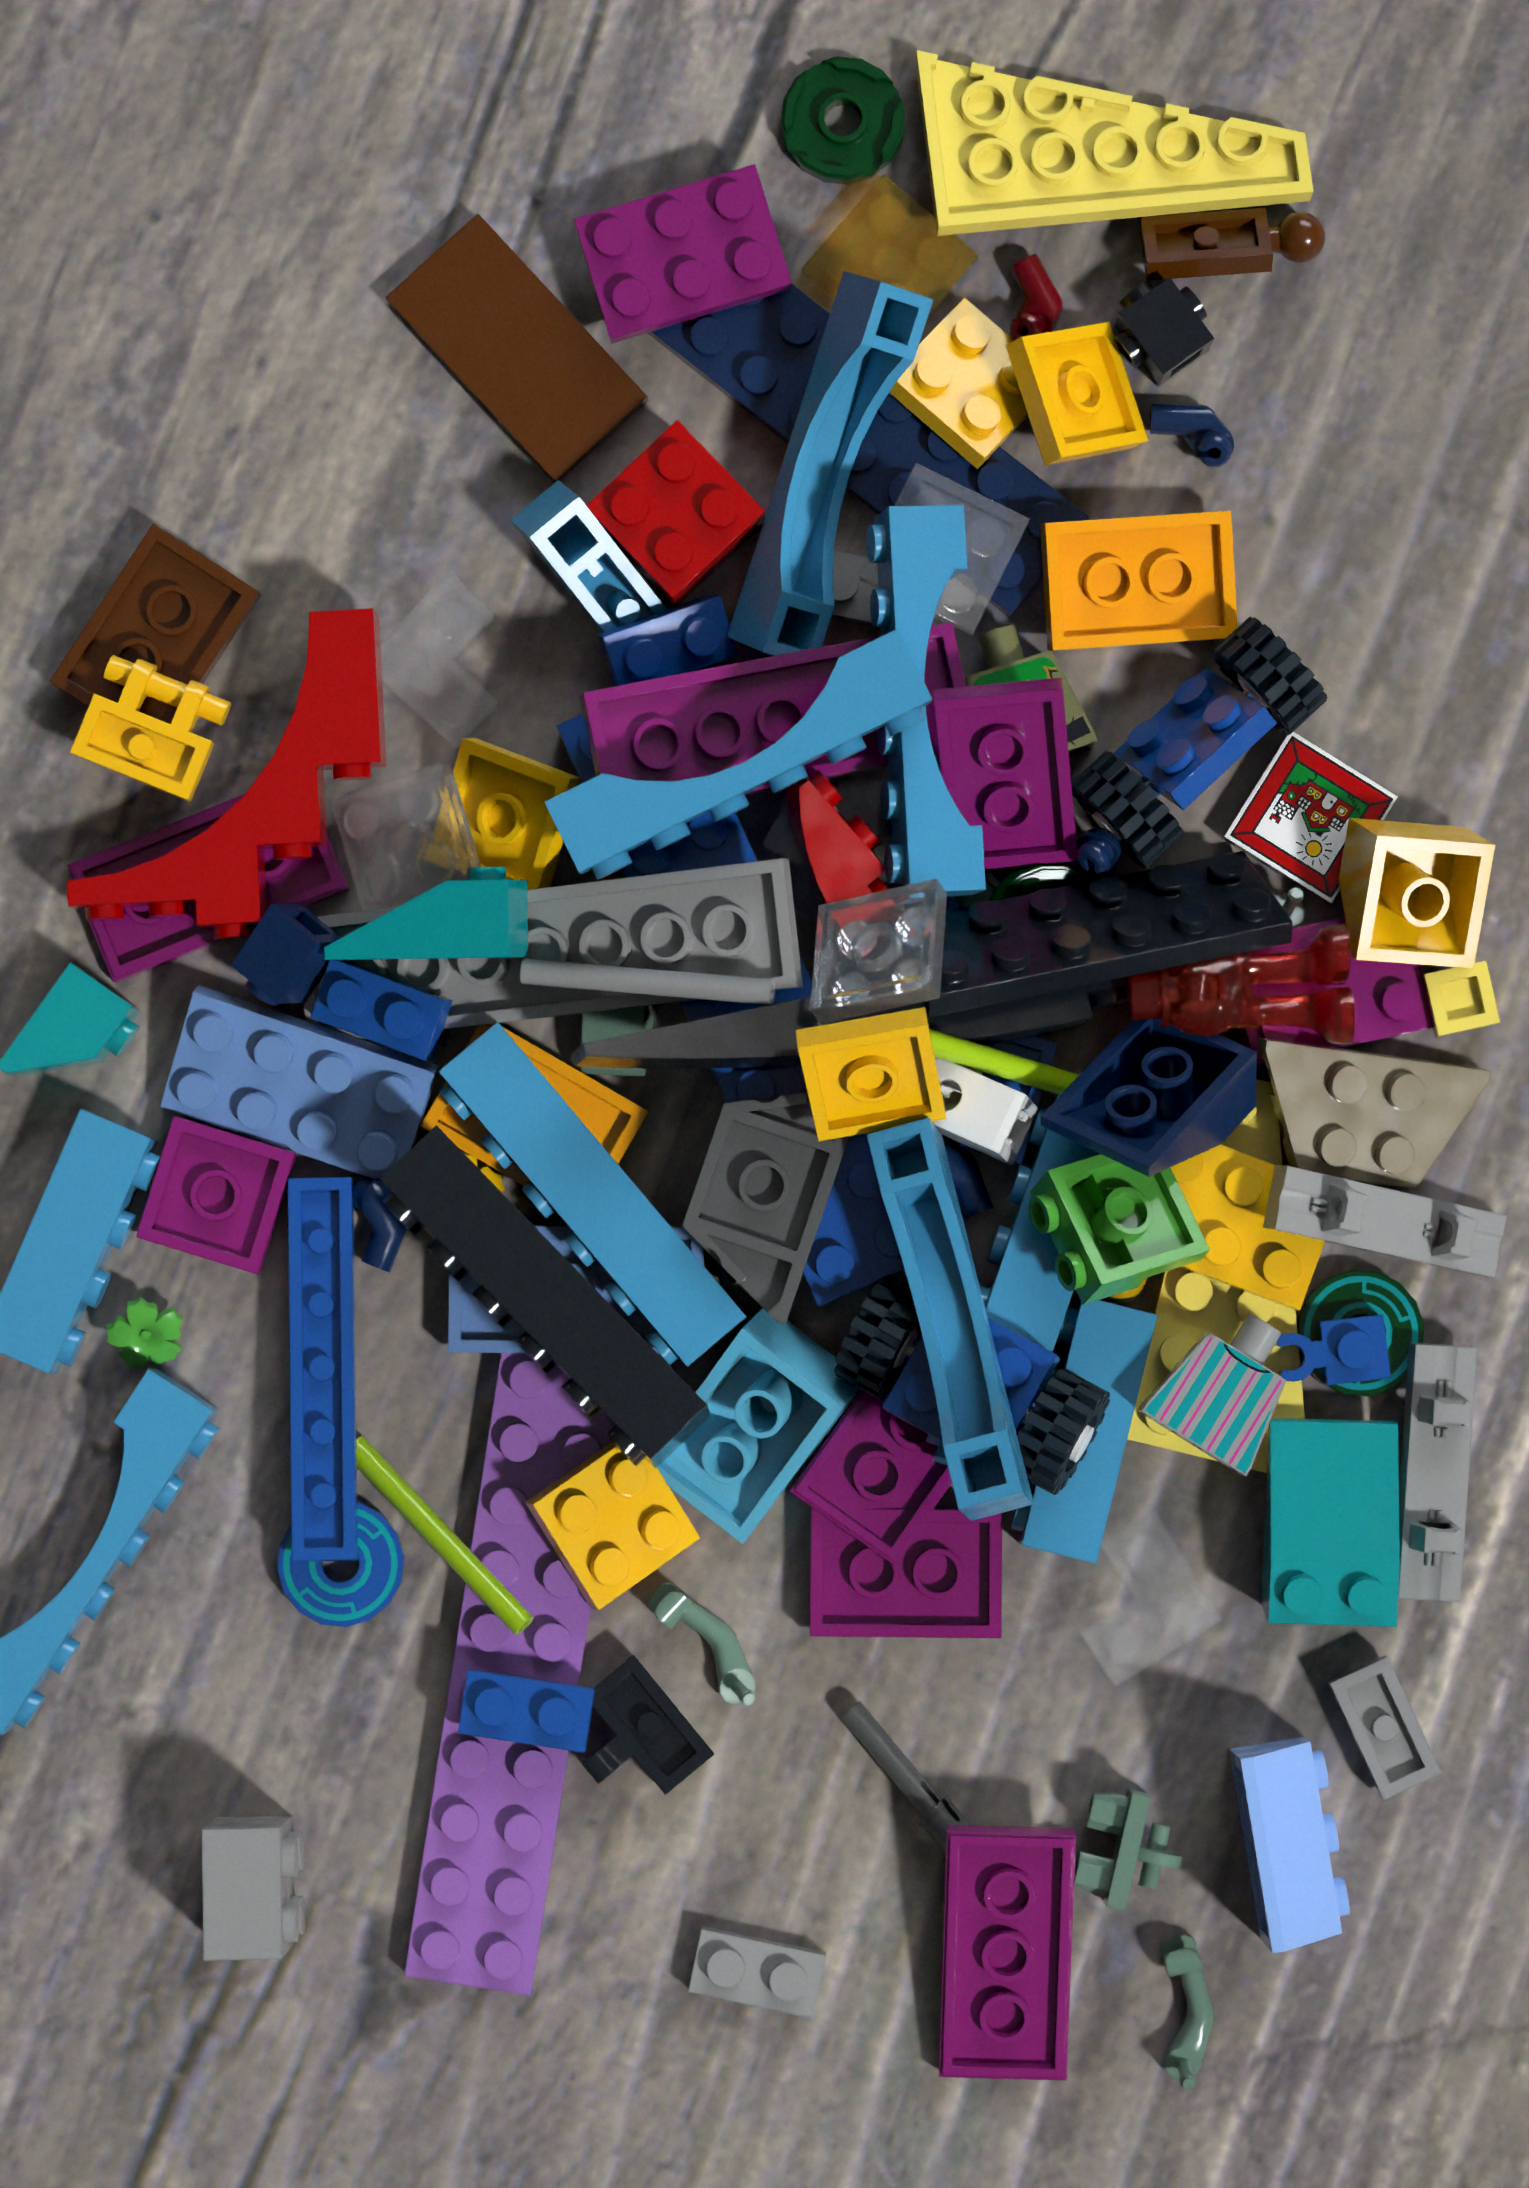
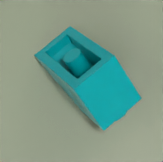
(72, 1027)

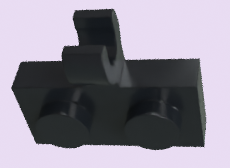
(646, 1728)

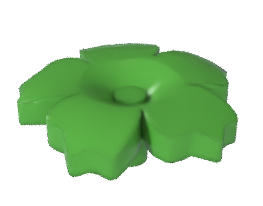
(145, 1333)

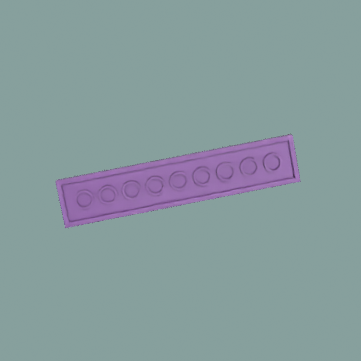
(494, 1797)

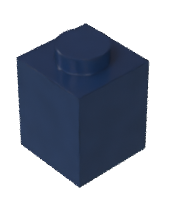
(285, 955)

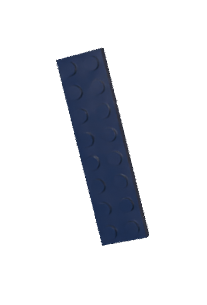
(763, 363)

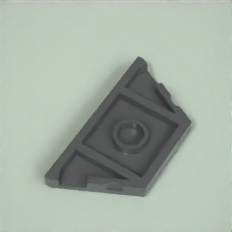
(764, 1195)

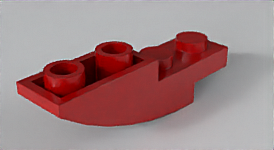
(833, 849)

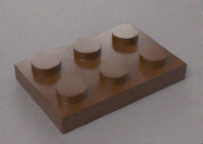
(164, 609)

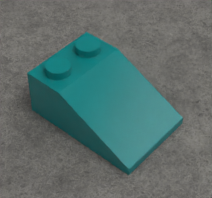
(1331, 1523)

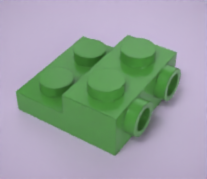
(1113, 1225)

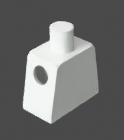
(988, 1115)

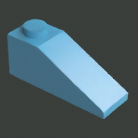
(585, 559)

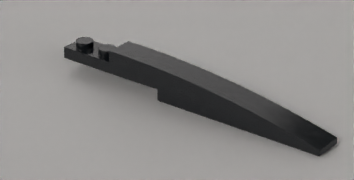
(768, 1033)

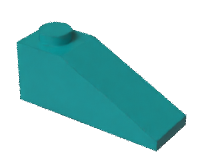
(450, 921)

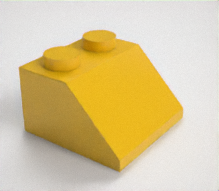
(1414, 891)

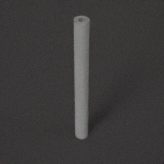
(647, 981)

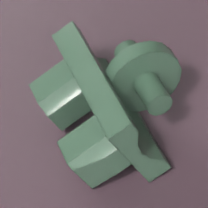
(1113, 1876)

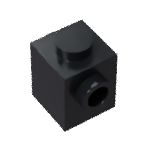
(1162, 329)

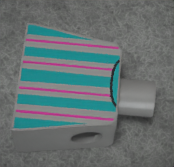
(1221, 1395)

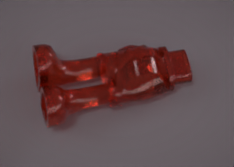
(1219, 995)

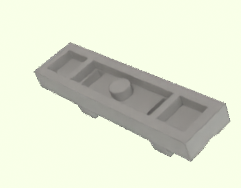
(1384, 1221)
(1435, 1469)

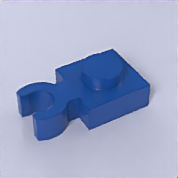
(1346, 1350)

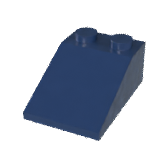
(1157, 1096)

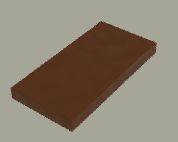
(516, 348)

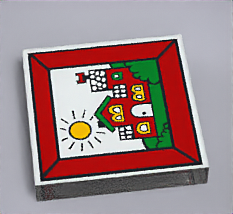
(1302, 813)

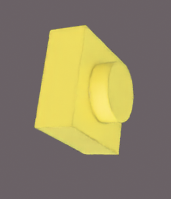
(1461, 999)

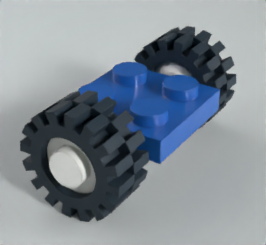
(1197, 739)
(889, 1358)

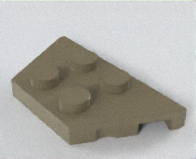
(1366, 1110)

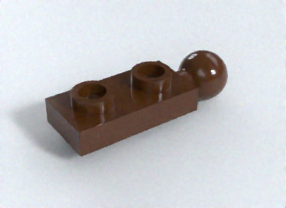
(1225, 242)

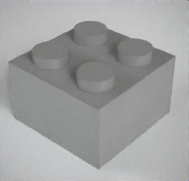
(250, 1887)

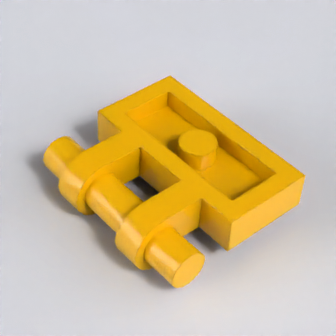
(144, 746)

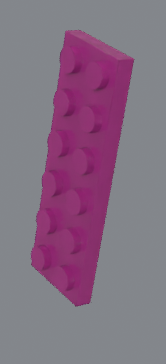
(734, 711)

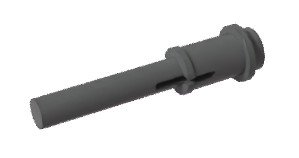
(935, 1811)

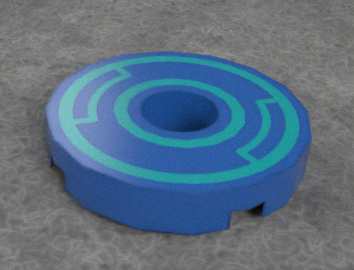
(353, 1600)

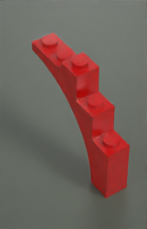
(223, 869)

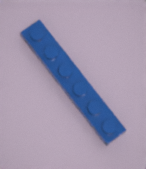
(322, 1369)

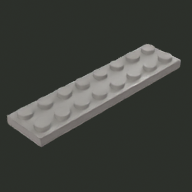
(682, 921)

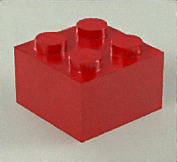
(676, 513)

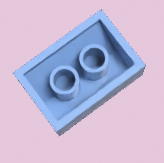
(1288, 1842)

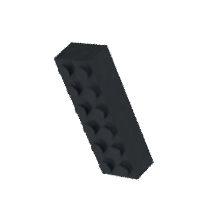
(545, 1296)

